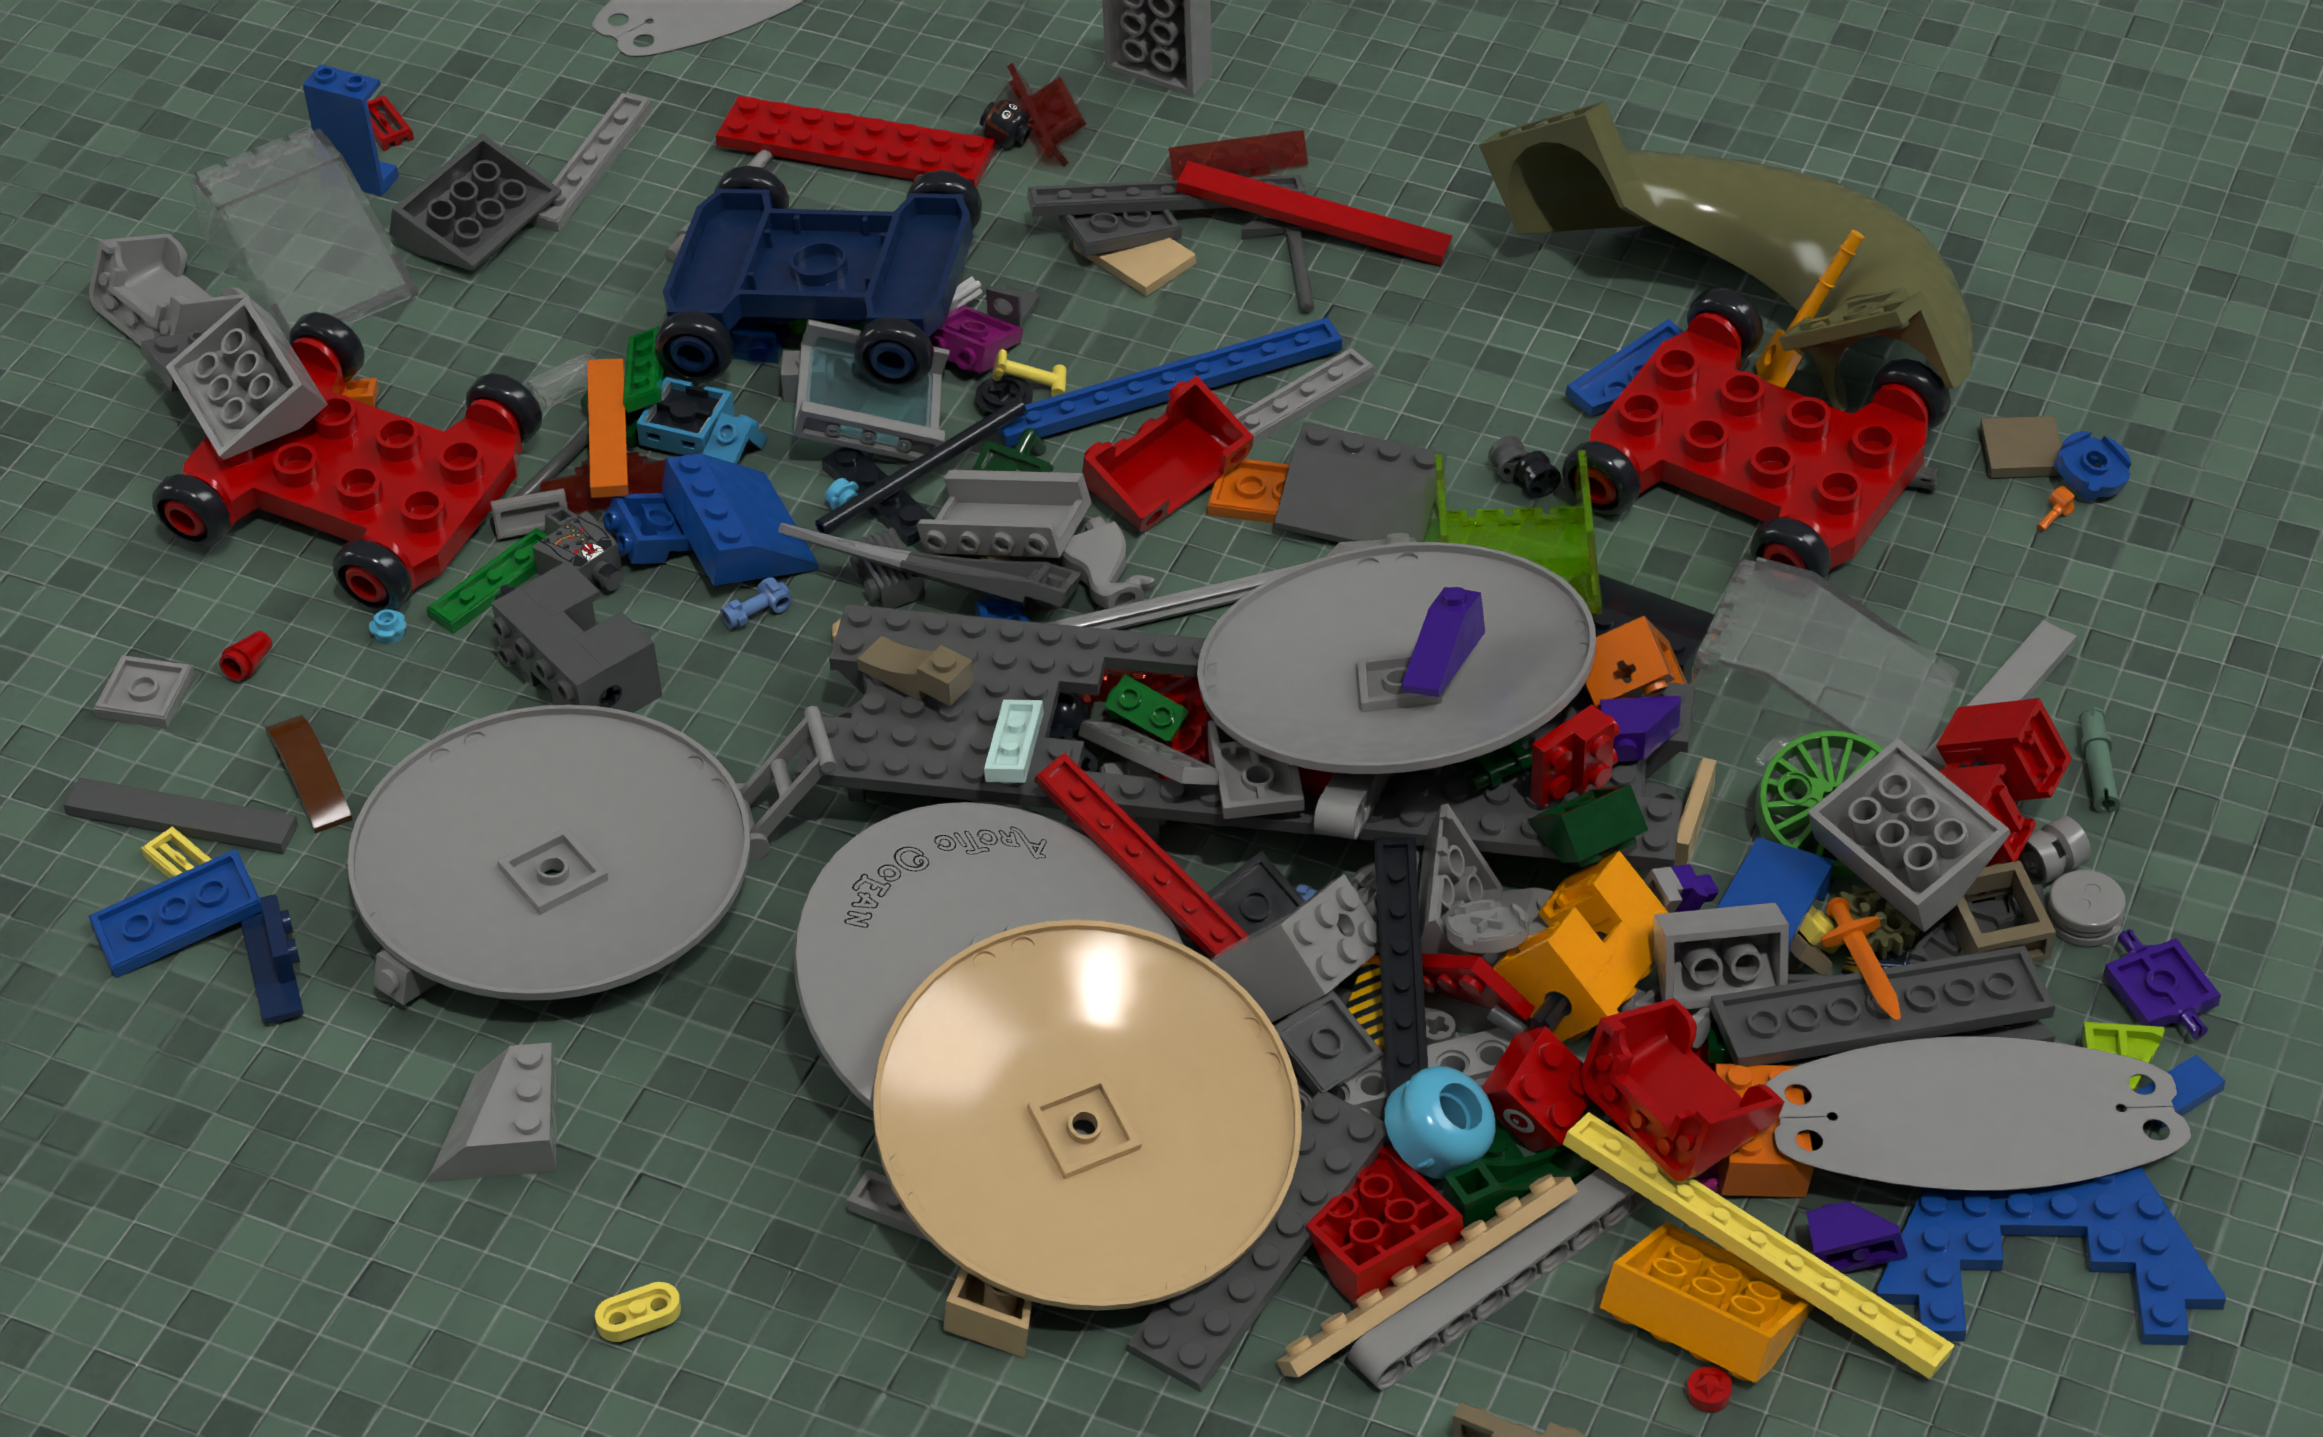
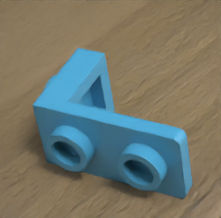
(731, 437)

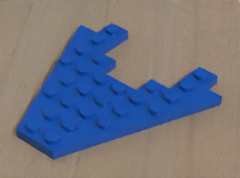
(2124, 1232)

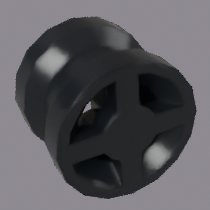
(1537, 474)

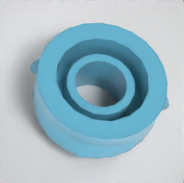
(1439, 1121)

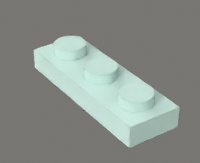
(1014, 741)

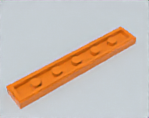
(607, 428)

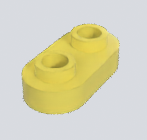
(638, 1311)

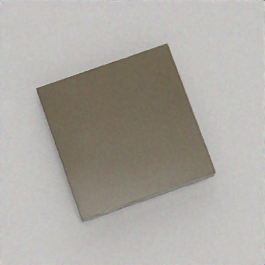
(2020, 446)

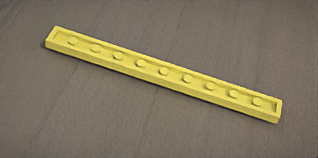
(1761, 1247)

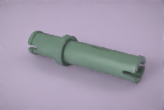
(2096, 747)

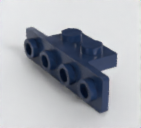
(273, 961)

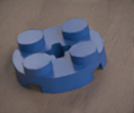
(2090, 481)

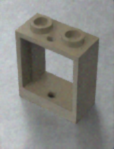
(1998, 880)

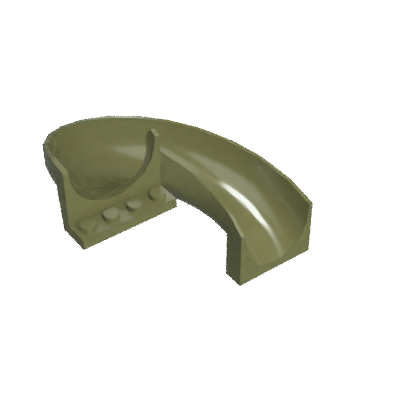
(1758, 216)

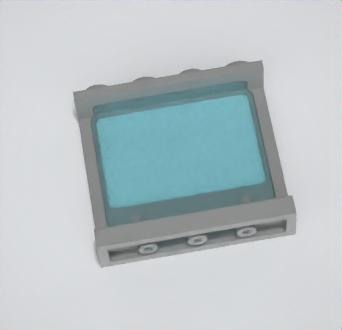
(850, 411)

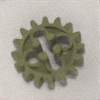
(1895, 927)

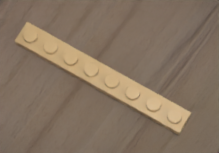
(1413, 1283)

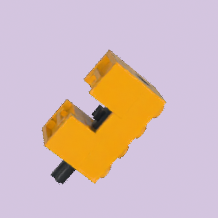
(1591, 950)

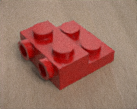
(1574, 756)

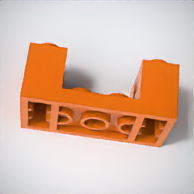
(1634, 653)

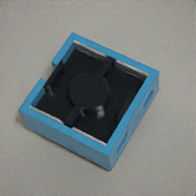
(683, 417)

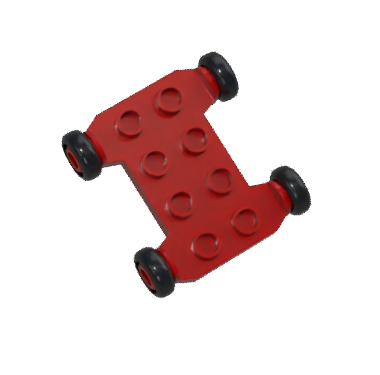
(1757, 447)
(363, 474)

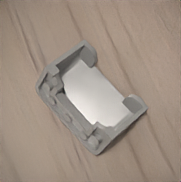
(144, 290)

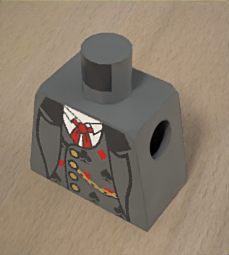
(585, 547)

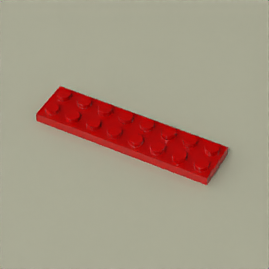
(852, 140)

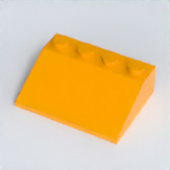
(1704, 1302)

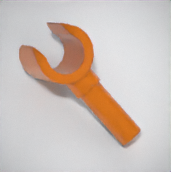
(2062, 502)

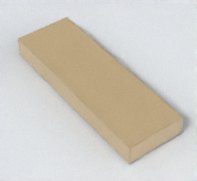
(1695, 811)

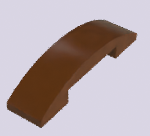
(310, 773)

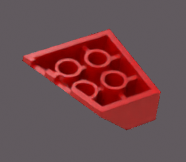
(1381, 1226)

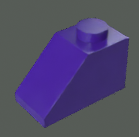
(1642, 723)
(1853, 1237)

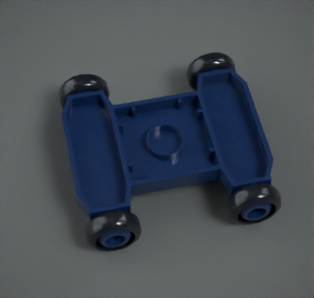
(846, 266)

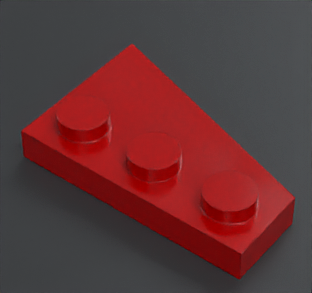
(1474, 982)

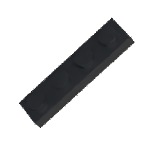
(897, 511)

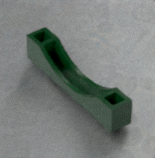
(1487, 1183)

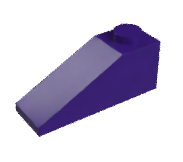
(1445, 641)

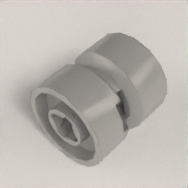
(2055, 850)

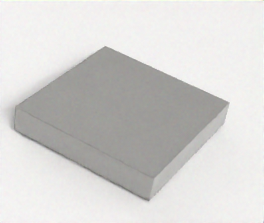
(144, 691)

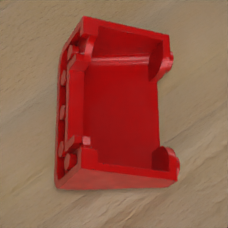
(1666, 1094)

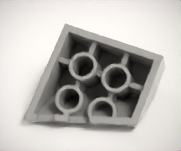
(1450, 876)
(505, 1119)

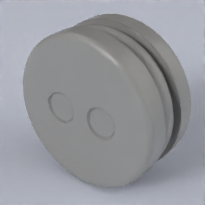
(2086, 908)

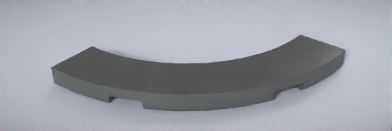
(1990, 915)

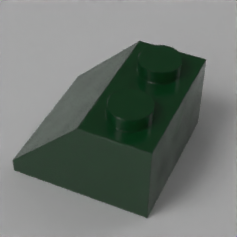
(1591, 824)

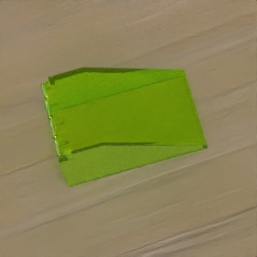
(1555, 540)

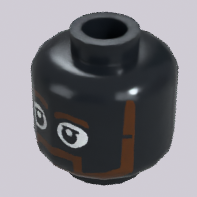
(1005, 123)

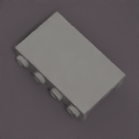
(1007, 513)

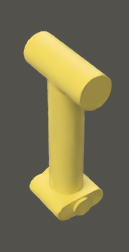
(1054, 379)

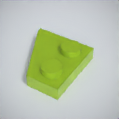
(2123, 1039)

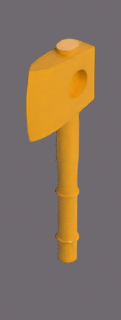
(1780, 366)

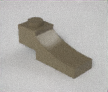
(917, 671)

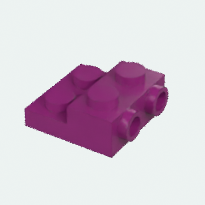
(974, 338)

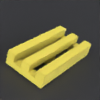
(160, 862)

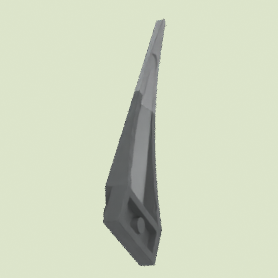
(1002, 581)

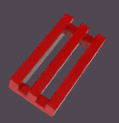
(391, 136)

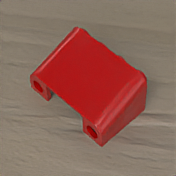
(1168, 457)

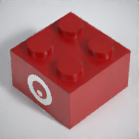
(1537, 1089)

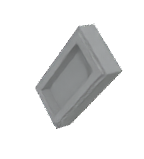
(524, 513)

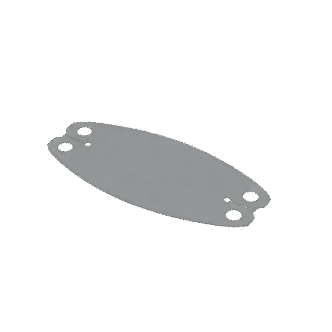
(683, 21)
(1977, 1113)

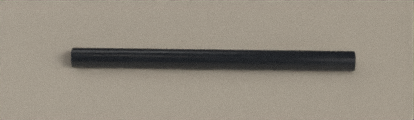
(920, 467)

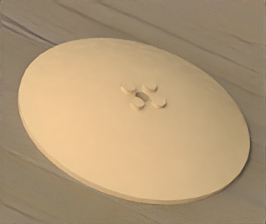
(1103, 1029)

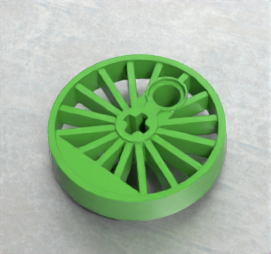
(1811, 787)

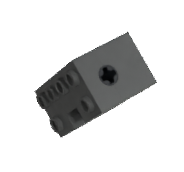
(554, 640)

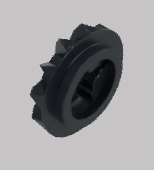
(992, 391)

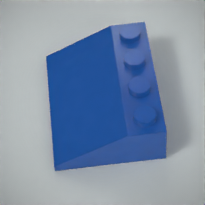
(732, 520)

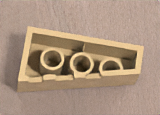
(987, 1315)

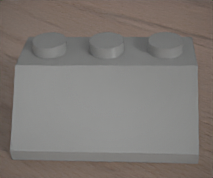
(1720, 952)

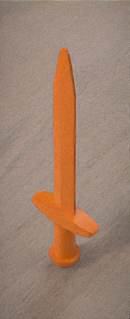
(1853, 935)

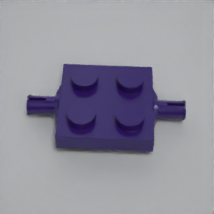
(2162, 984)

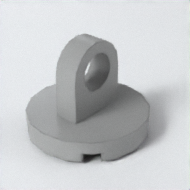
(1487, 928)

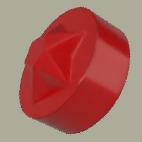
(1709, 1389)

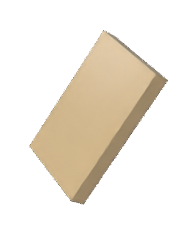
(1147, 265)

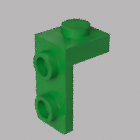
(1146, 709)

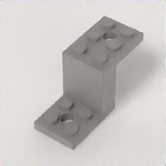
(1250, 781)
(1304, 951)

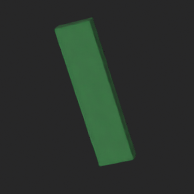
(643, 372)
(479, 590)

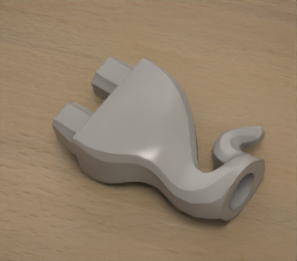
(1101, 561)

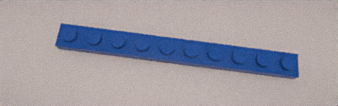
(1154, 384)

